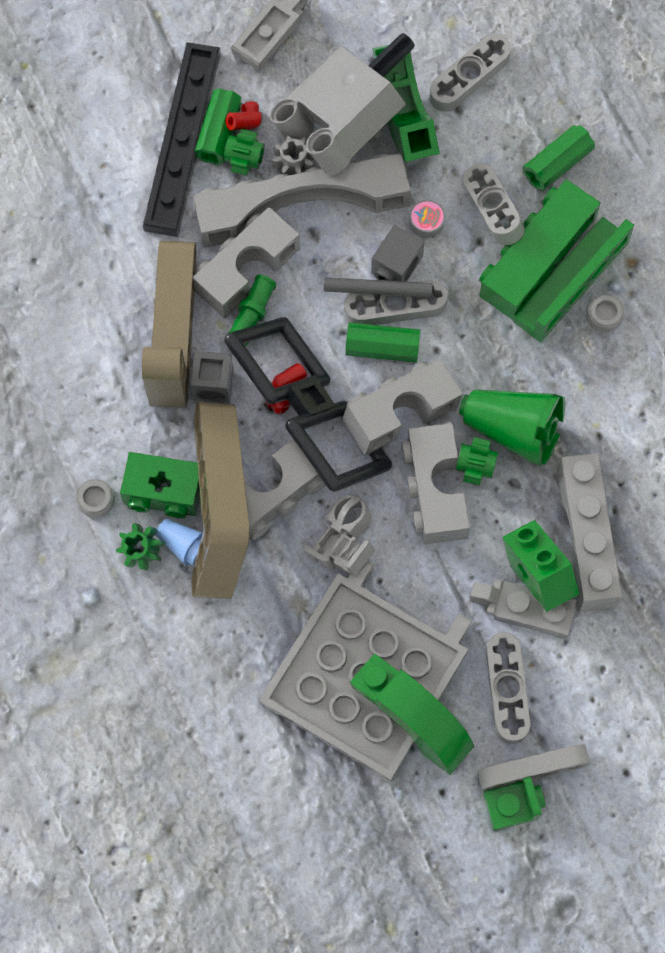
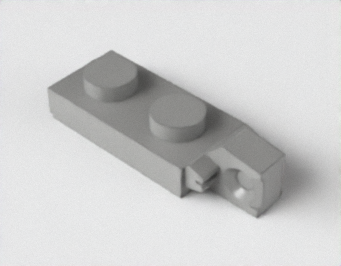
(268, 31)
(518, 606)

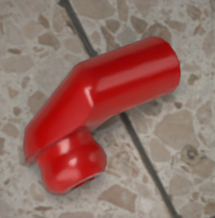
(247, 119)
(292, 374)

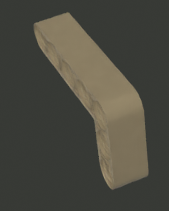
(168, 360)
(222, 502)

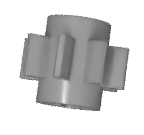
(288, 150)

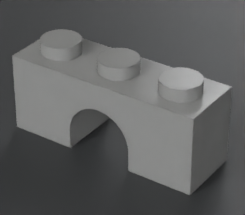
(265, 240)
(425, 389)
(297, 481)
(439, 515)

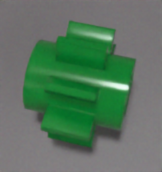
(244, 152)
(476, 461)
(148, 541)

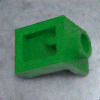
(514, 804)

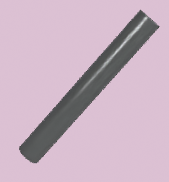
(378, 287)

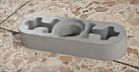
(474, 57)
(493, 216)
(422, 310)
(521, 714)
(536, 766)

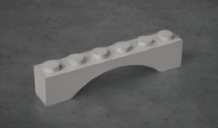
(371, 184)

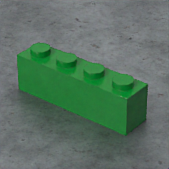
(540, 250)

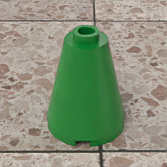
(516, 420)

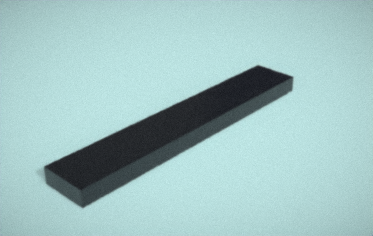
(180, 139)

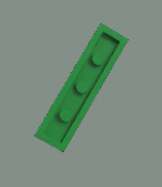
(573, 278)

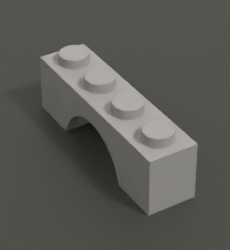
(591, 533)

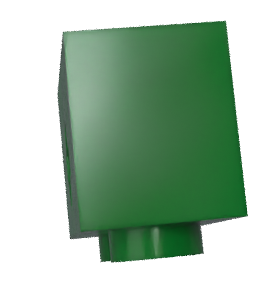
(148, 472)
(540, 565)

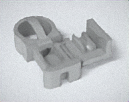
(340, 540)

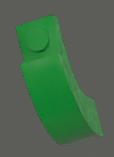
(411, 127)
(416, 711)

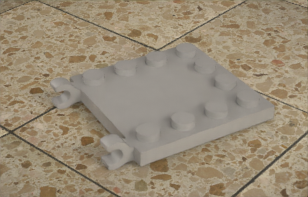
(334, 645)

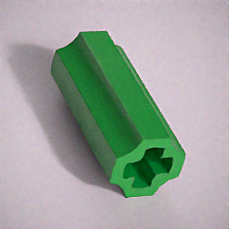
(214, 131)
(558, 157)
(382, 342)

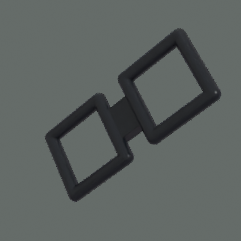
(306, 398)

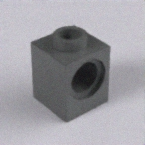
(397, 256)
(211, 377)

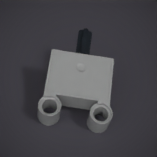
(346, 101)

